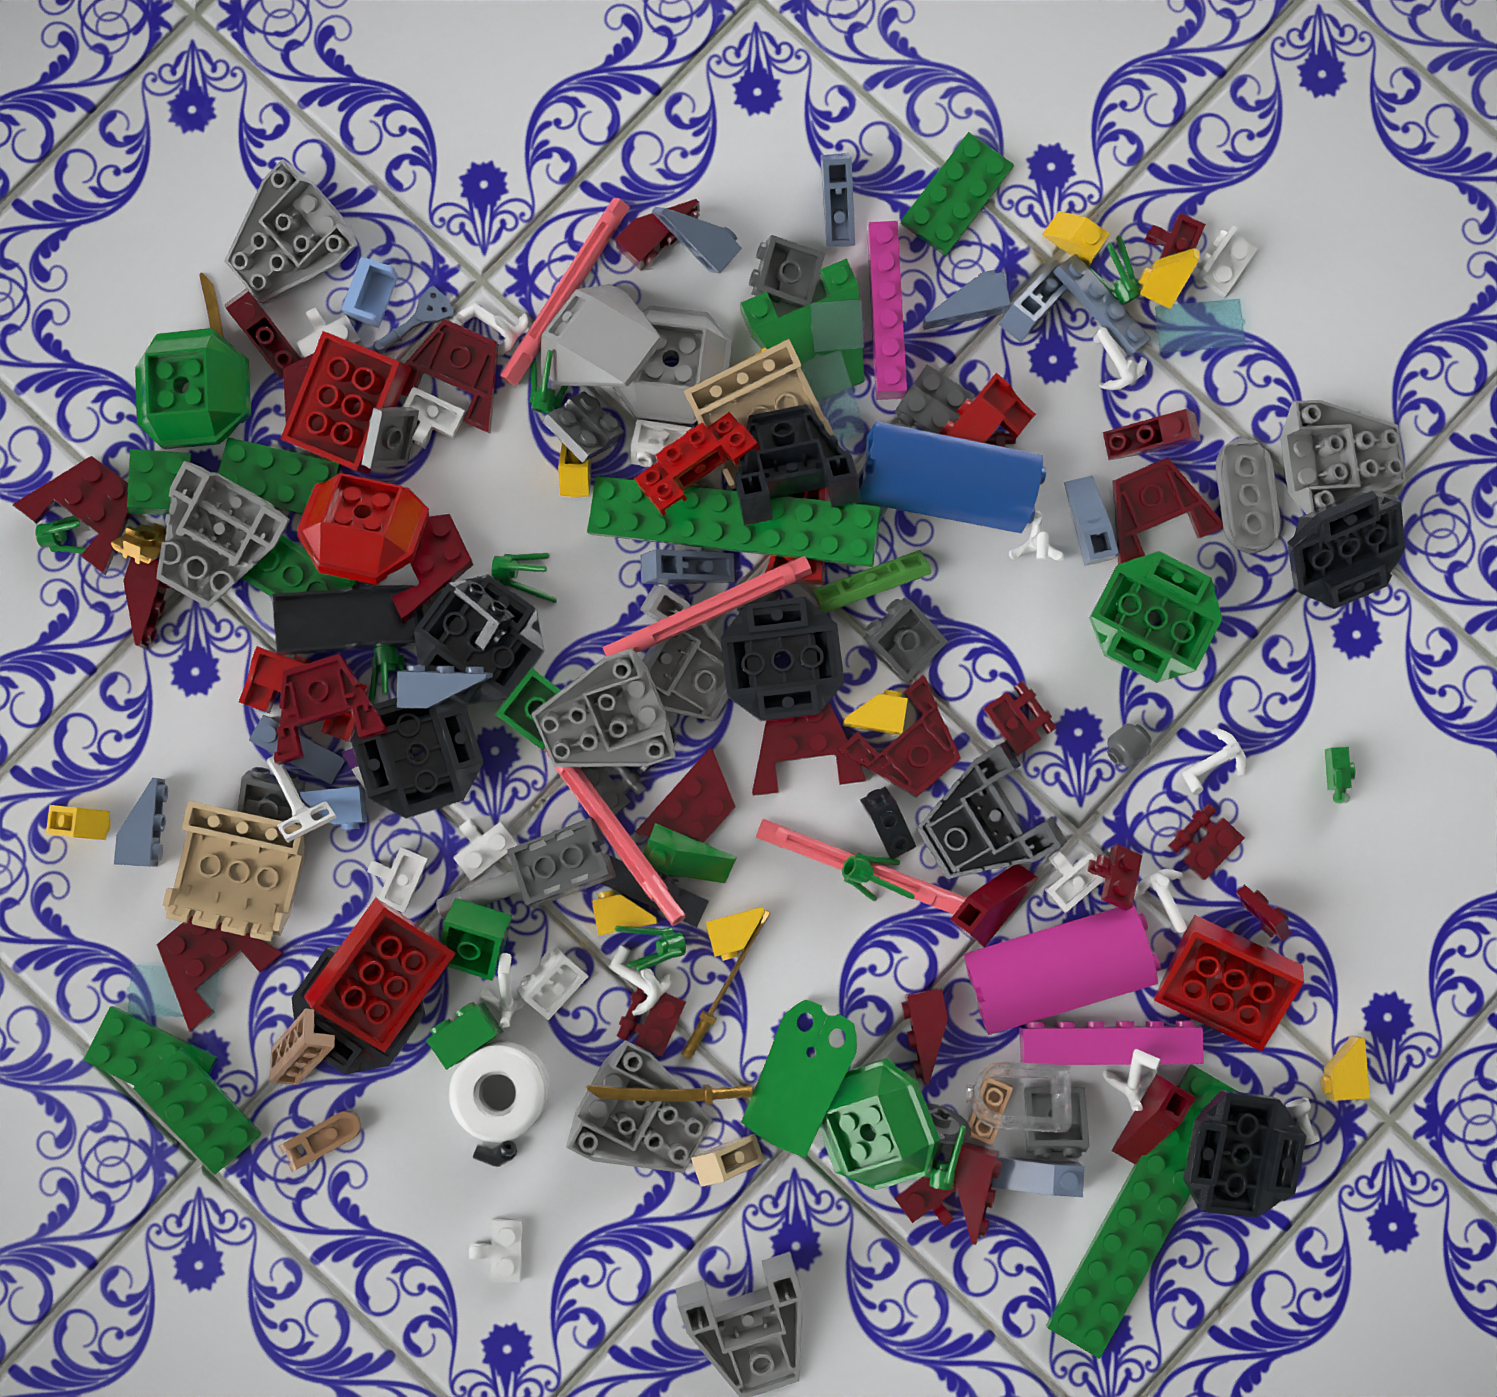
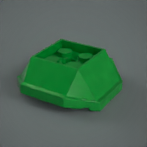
(216, 393)
(1174, 592)
(897, 1110)

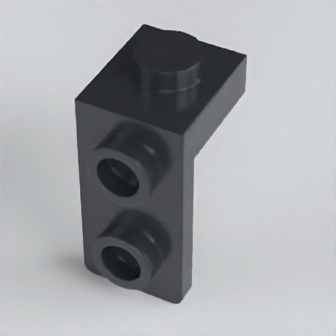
(494, 611)
(888, 822)

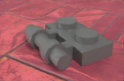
(608, 790)

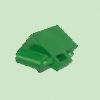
(1339, 773)

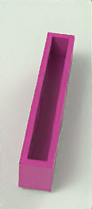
(886, 310)
(1110, 1044)

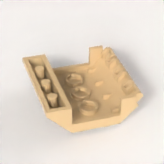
(754, 387)
(235, 872)

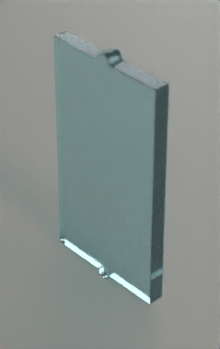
(1200, 326)
(834, 394)
(153, 994)

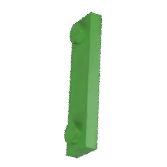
(872, 581)

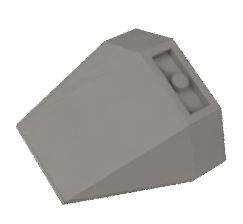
(288, 235)
(598, 339)
(1338, 453)
(607, 717)
(637, 1132)

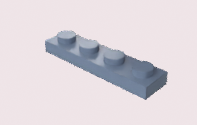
(1102, 305)

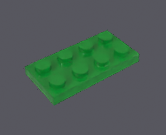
(957, 194)
(274, 473)
(291, 570)
(134, 1047)
(197, 1110)

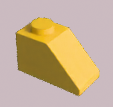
(1076, 236)
(1167, 277)
(573, 475)
(880, 714)
(78, 822)
(618, 910)
(733, 932)
(1347, 1072)

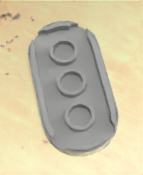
(1248, 495)

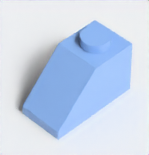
(346, 803)

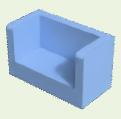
(370, 292)

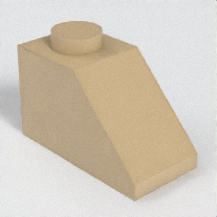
(727, 1160)

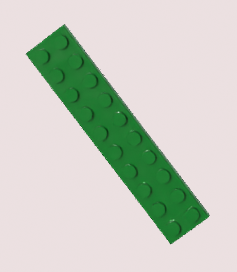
(715, 522)
(1131, 1232)

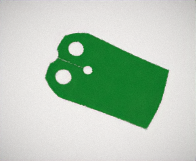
(799, 1089)

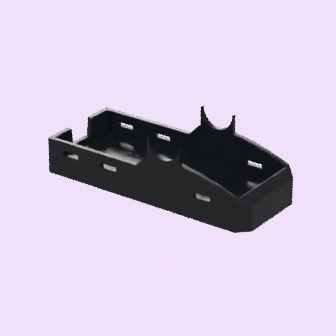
(341, 620)

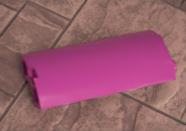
(1062, 968)

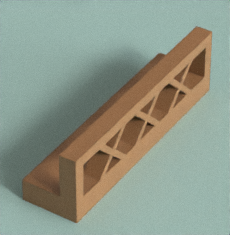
(298, 1050)

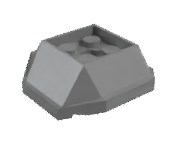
(701, 352)

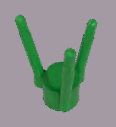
(1127, 287)
(544, 399)
(54, 533)
(507, 567)
(384, 662)
(858, 870)
(668, 947)
(943, 1172)

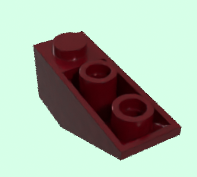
(648, 236)
(262, 331)
(1152, 435)
(144, 600)
(993, 903)
(928, 1022)
(1162, 1113)
(974, 1180)

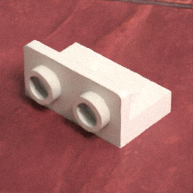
(1226, 263)
(651, 438)
(551, 983)

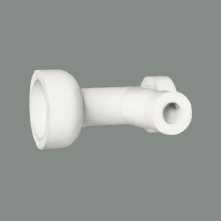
(1299, 1109)

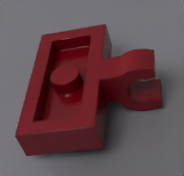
(1182, 237)
(1120, 875)
(1272, 920)
(921, 1198)

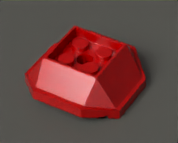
(362, 527)

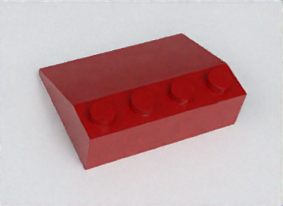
(339, 399)
(379, 975)
(1229, 983)

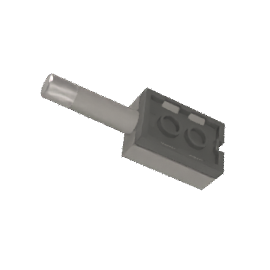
(545, 869)

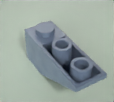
(1090, 521)
(429, 688)
(140, 834)

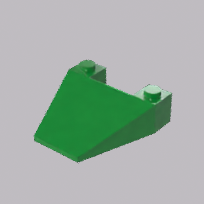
(769, 329)

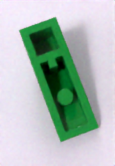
(686, 857)

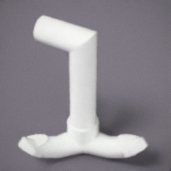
(498, 323)
(1128, 371)
(1037, 542)
(1230, 751)
(1160, 883)
(645, 981)
(505, 1004)
(1135, 1084)

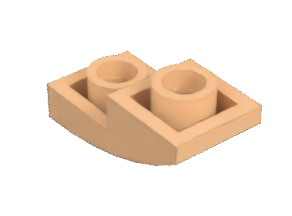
(995, 1096)

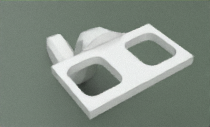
(301, 813)

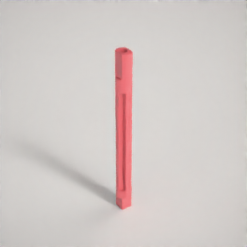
(568, 284)
(712, 607)
(621, 842)
(835, 857)

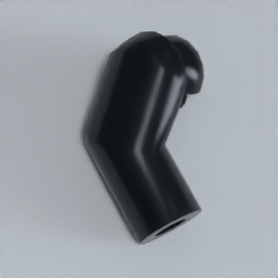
(498, 1156)

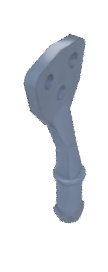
(420, 316)

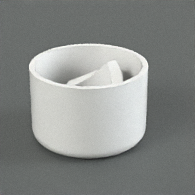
(530, 1082)

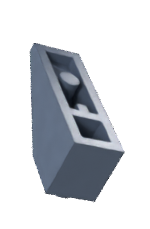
(838, 199)
(707, 242)
(978, 299)
(1033, 304)
(686, 567)
(317, 759)
(1041, 1176)

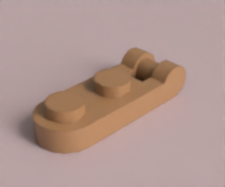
(322, 1138)

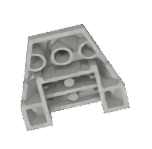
(214, 534)

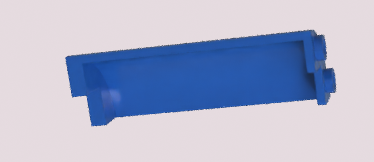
(950, 477)

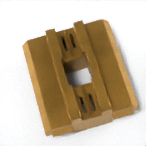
(141, 542)

